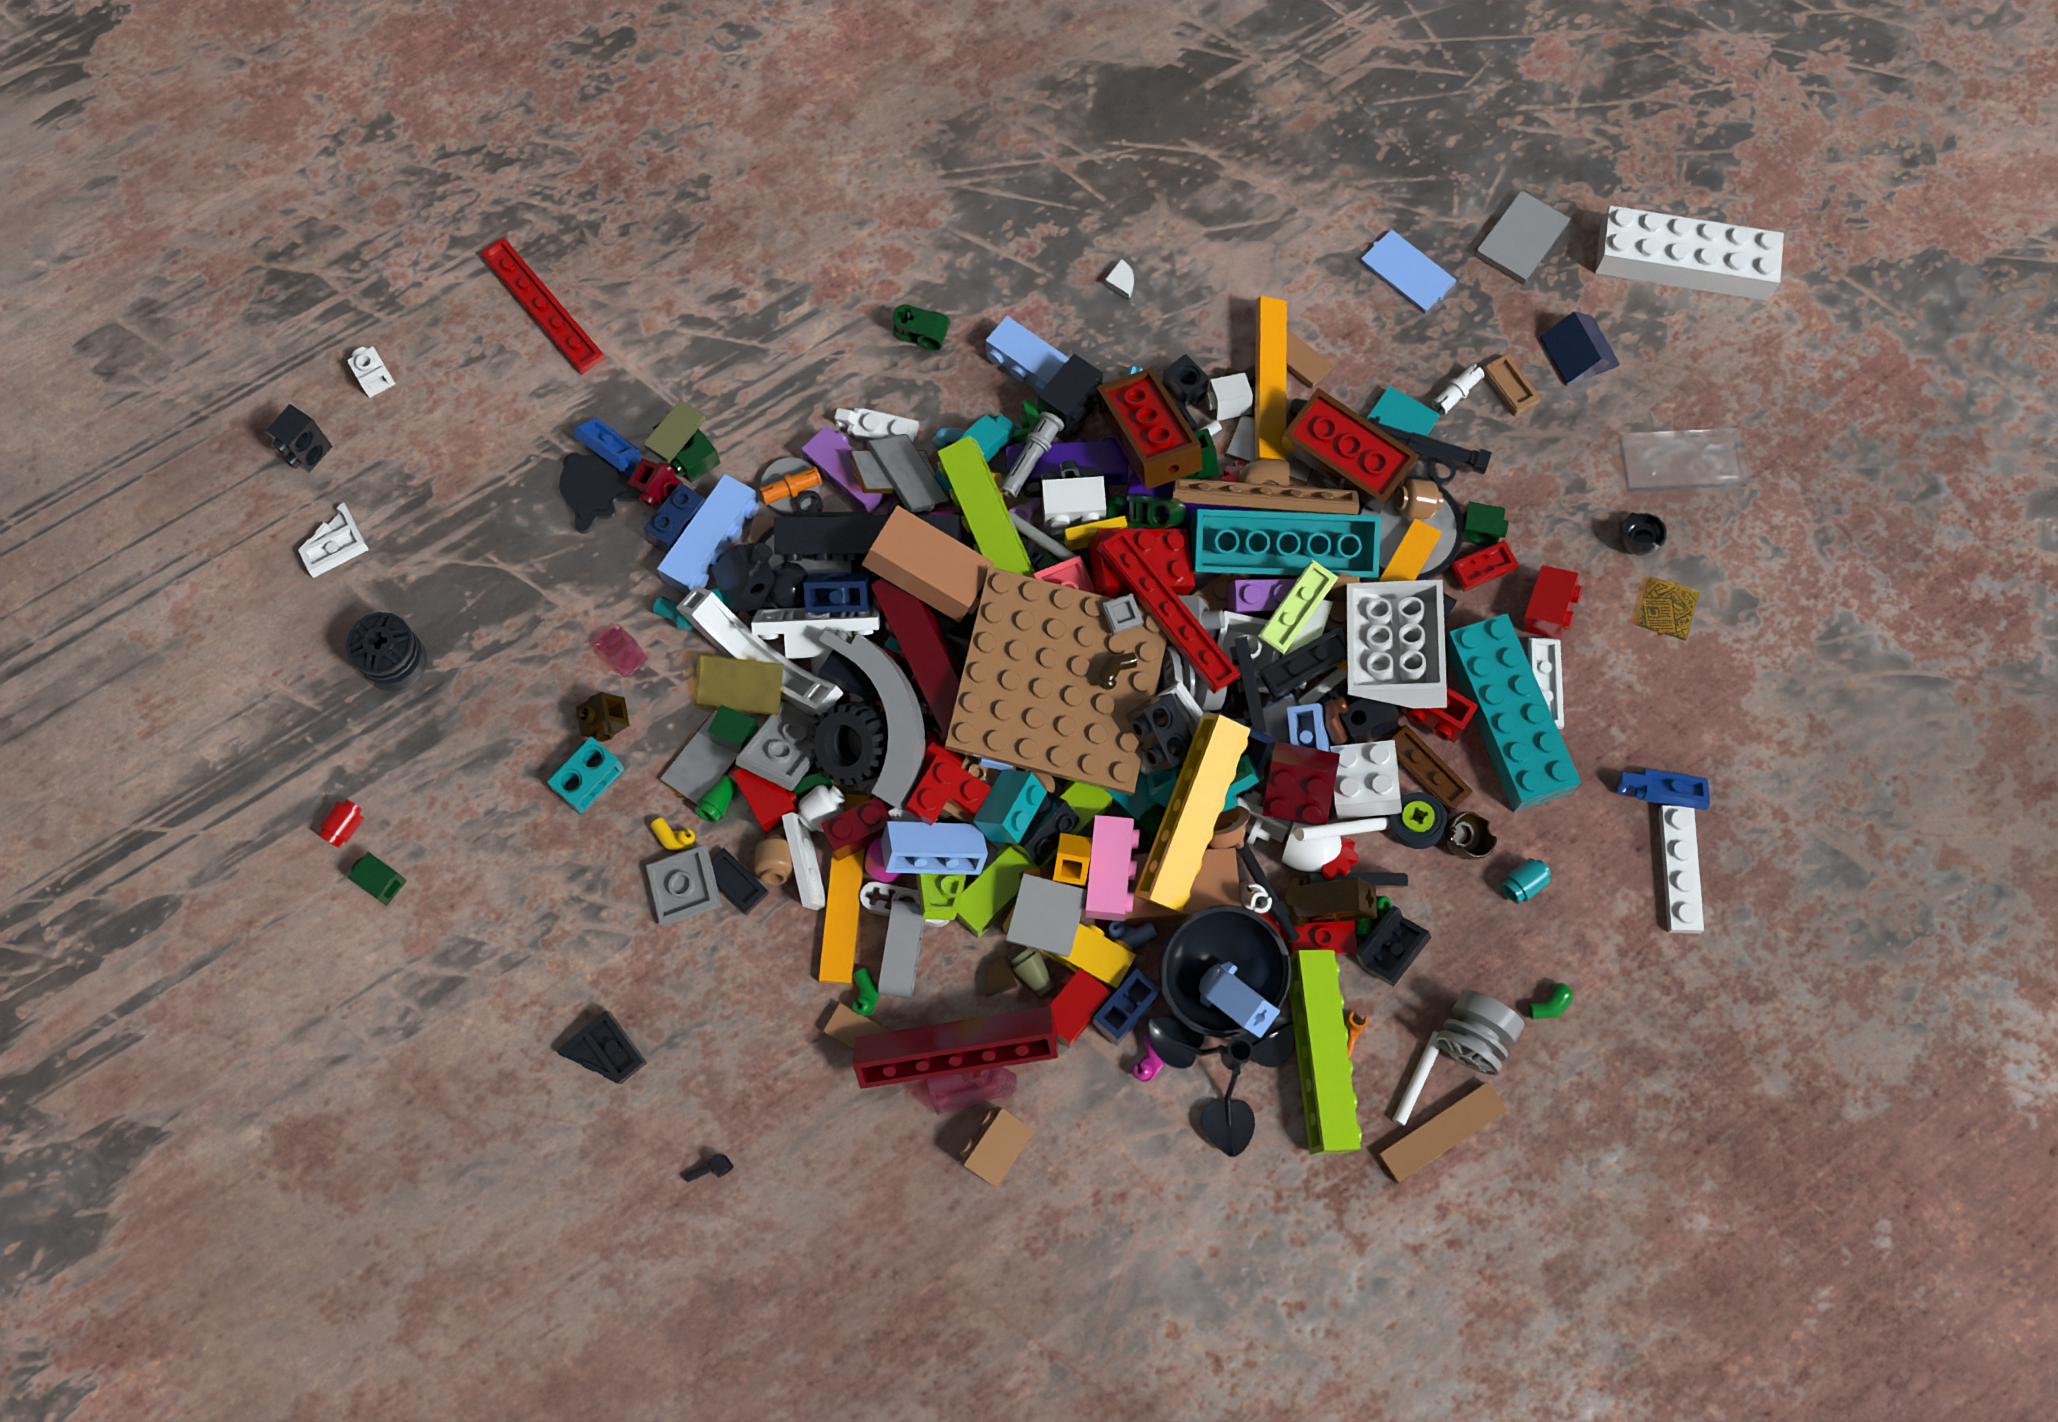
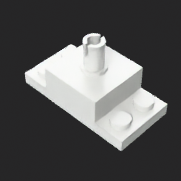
(804, 629)

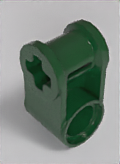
(921, 328)
(1149, 511)

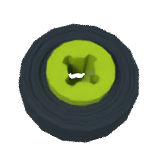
(1419, 832)

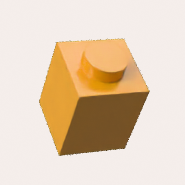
(1072, 859)

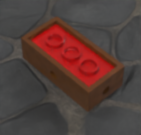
(1149, 428)
(1348, 450)

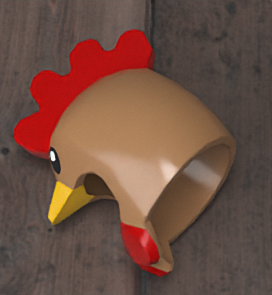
(1258, 472)

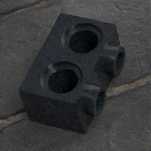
(298, 439)
(1165, 738)

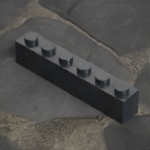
(842, 535)

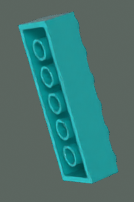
(1284, 542)
(1511, 713)

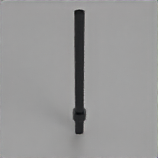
(1278, 911)

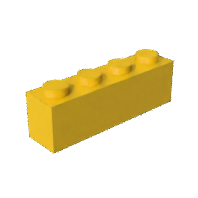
(1096, 955)

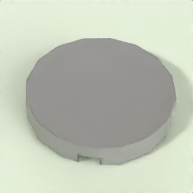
(776, 472)

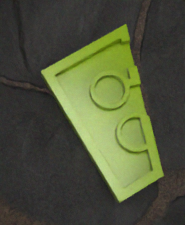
(940, 895)

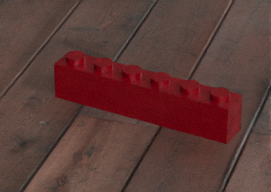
(923, 649)
(955, 1047)

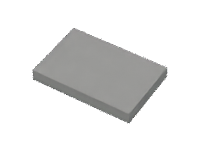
(1522, 237)
(781, 747)

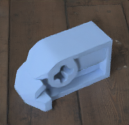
(1236, 999)

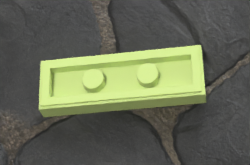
(1297, 607)

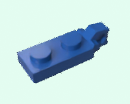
(609, 445)
(1666, 788)

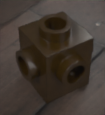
(602, 716)

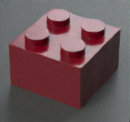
(1300, 784)

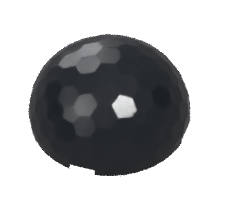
(1217, 937)

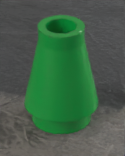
(715, 800)

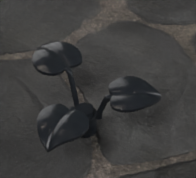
(1225, 1123)

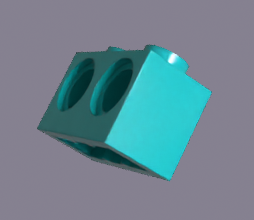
(592, 779)

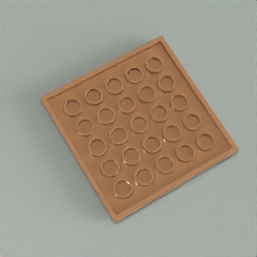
(1034, 684)

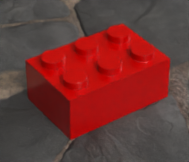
(1164, 548)

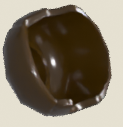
(1469, 836)

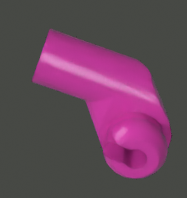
(1149, 1065)

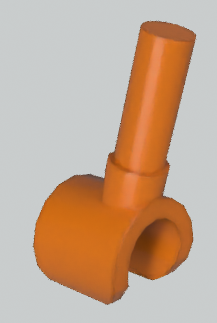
(1354, 1031)

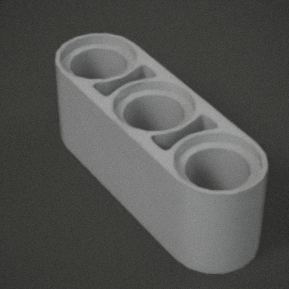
(902, 950)

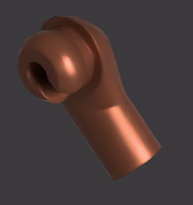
(1332, 721)

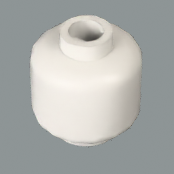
(820, 805)

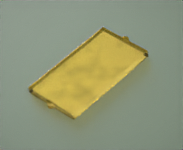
(738, 684)

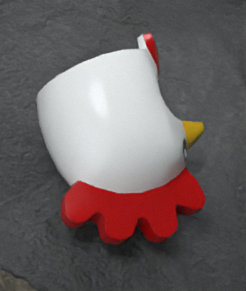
(1322, 855)

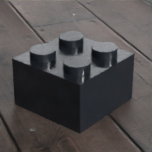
(1072, 395)

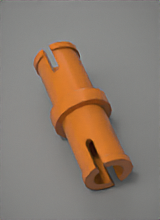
(790, 485)

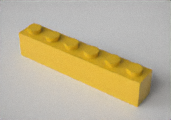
(1192, 812)

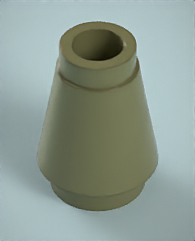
(1033, 971)

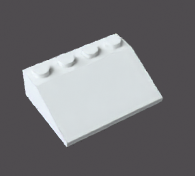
(1397, 642)

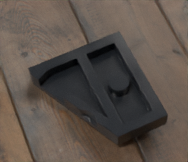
(604, 1049)

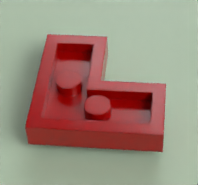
(944, 783)

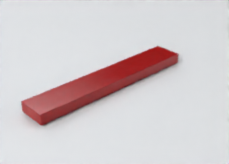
(542, 305)
(1168, 611)

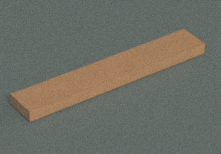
(1266, 496)

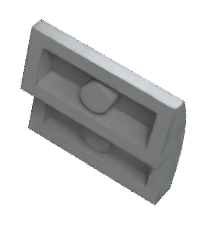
(1046, 915)

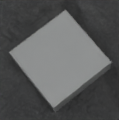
(1122, 614)

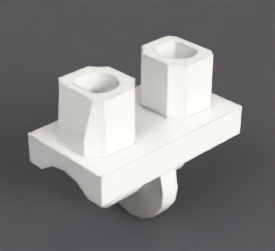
(1259, 825)

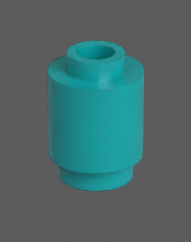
(1526, 880)

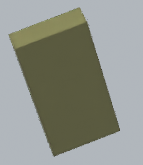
(674, 431)

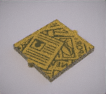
(1667, 608)

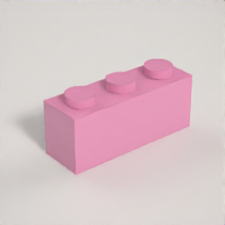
(1111, 868)

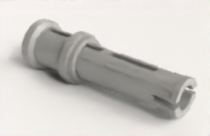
(1037, 444)

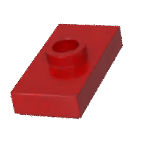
(1484, 566)
(1327, 936)

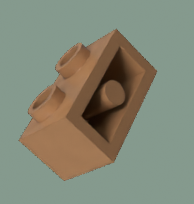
(995, 1145)

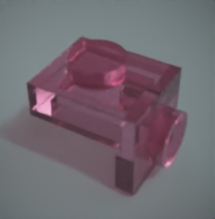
(621, 650)

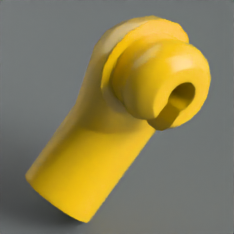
(670, 839)

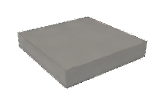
(683, 885)

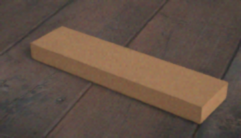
(1442, 1132)

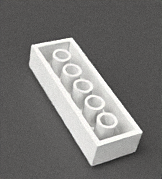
(1689, 253)

